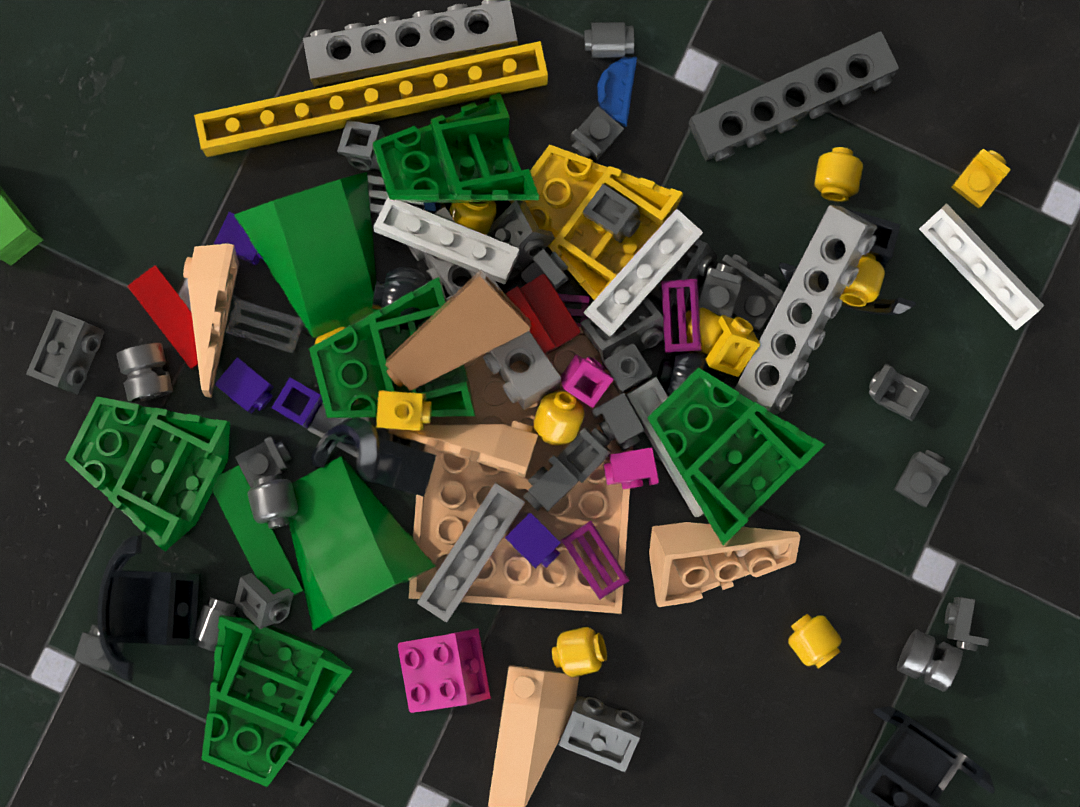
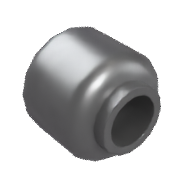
(272, 501)

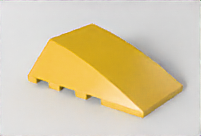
(566, 187)

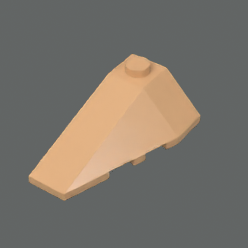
(211, 288)
(488, 444)
(692, 560)
(530, 727)

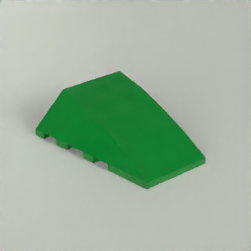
(455, 159)
(319, 251)
(353, 361)
(728, 449)
(151, 463)
(347, 543)
(265, 697)

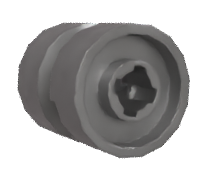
(144, 372)
(932, 661)

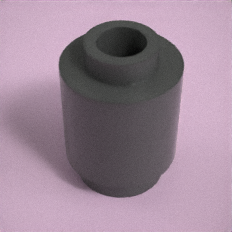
(609, 40)
(208, 620)

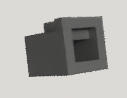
(358, 149)
(619, 422)
(550, 485)
(90, 650)

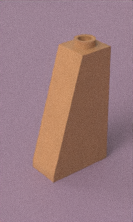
(458, 332)

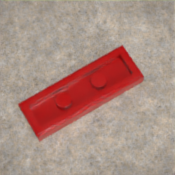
(167, 312)

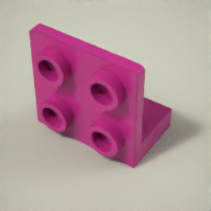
(444, 671)

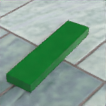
(256, 539)

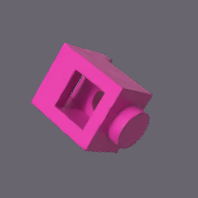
(586, 379)
(631, 468)

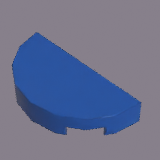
(616, 89)

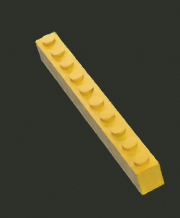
(371, 99)

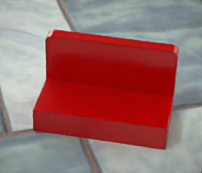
(549, 317)

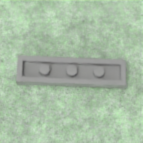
(471, 552)

